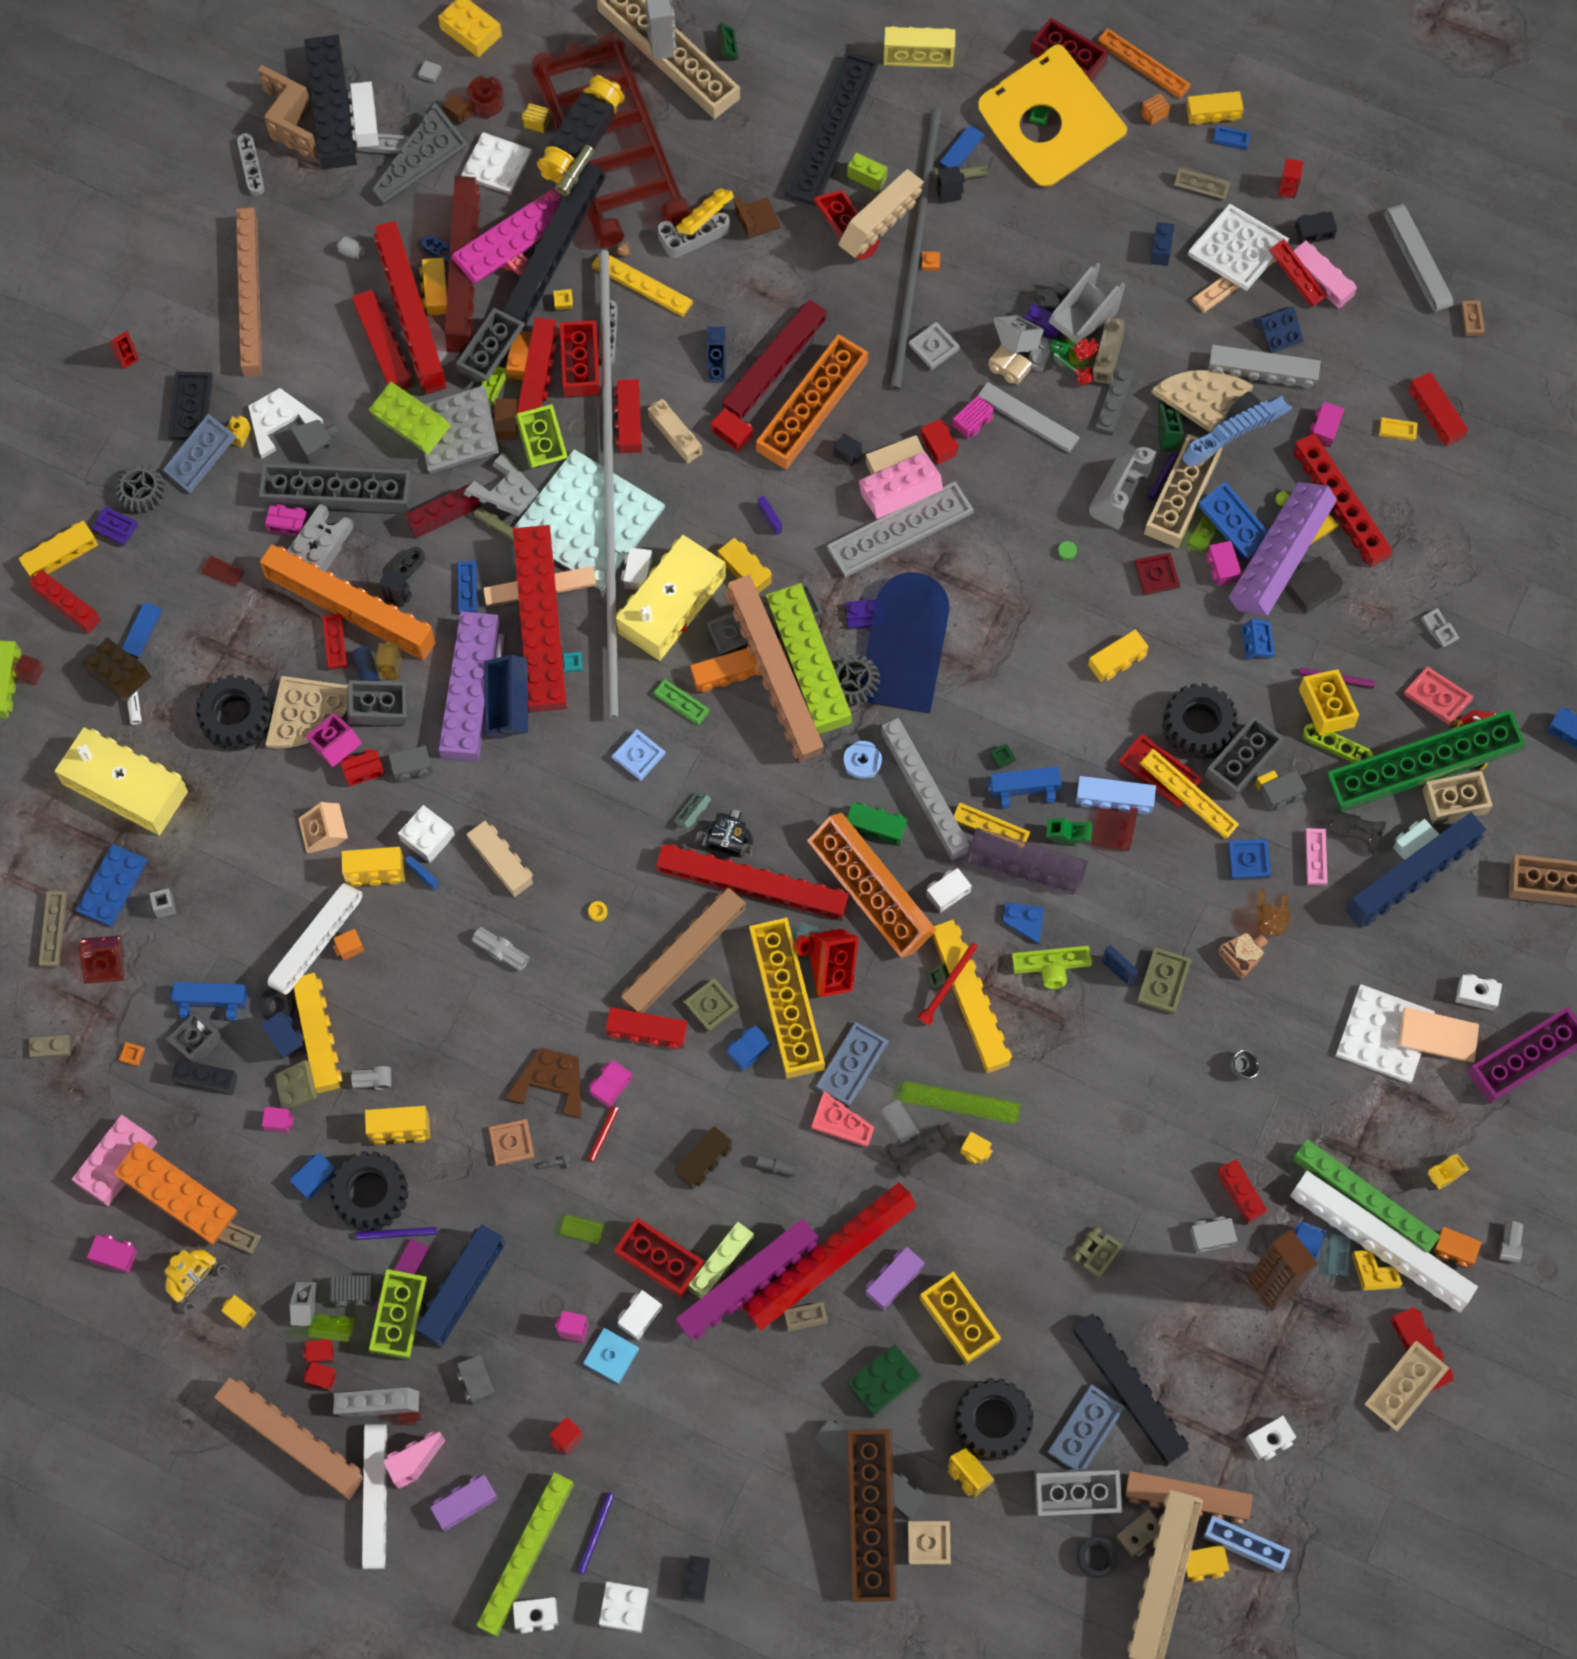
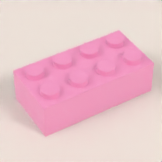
(900, 485)
(98, 1171)

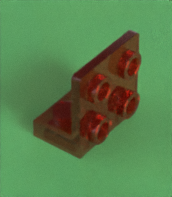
(1114, 828)

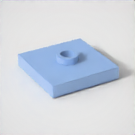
(638, 754)

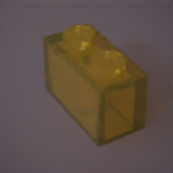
(388, 661)

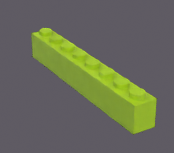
(525, 1555)

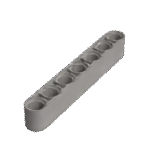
(1418, 257)

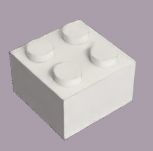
(426, 834)
(624, 1607)

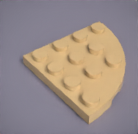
(1202, 395)
(301, 708)

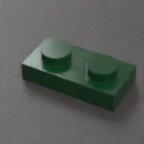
(727, 41)

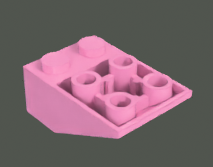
(410, 1463)

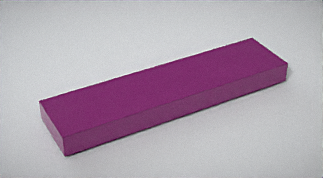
(410, 1260)

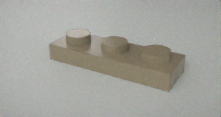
(1202, 183)

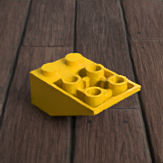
(969, 1472)

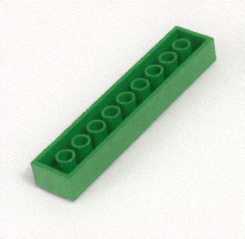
(1426, 760)

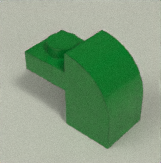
(1068, 834)

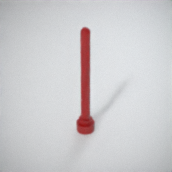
(927, 1014)

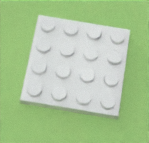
(1236, 247)
(1374, 1035)

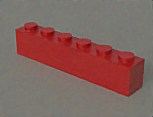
(381, 339)
(539, 364)

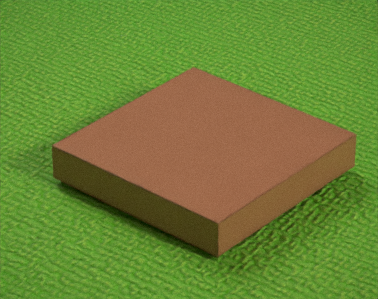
(511, 1142)

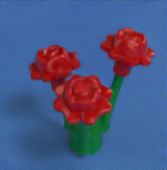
(1083, 351)

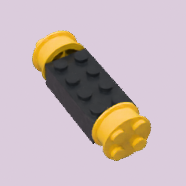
(581, 127)

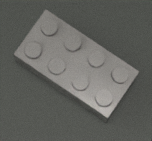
(661, 28)
(1077, 1491)

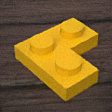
(1373, 1277)

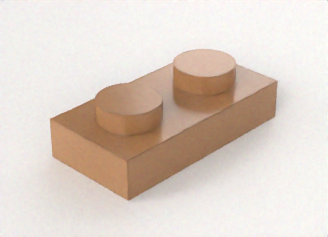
(1472, 318)

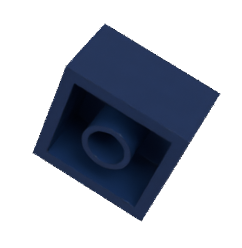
(283, 1034)

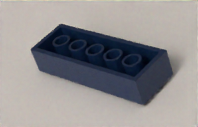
(460, 1286)

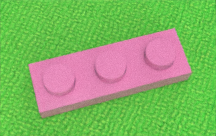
(1316, 857)

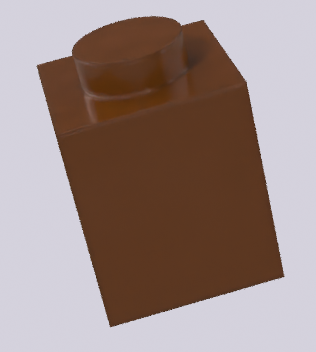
(457, 109)

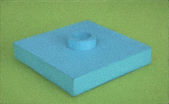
(611, 1356)

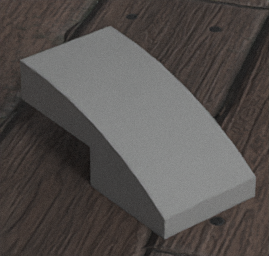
(1439, 629)

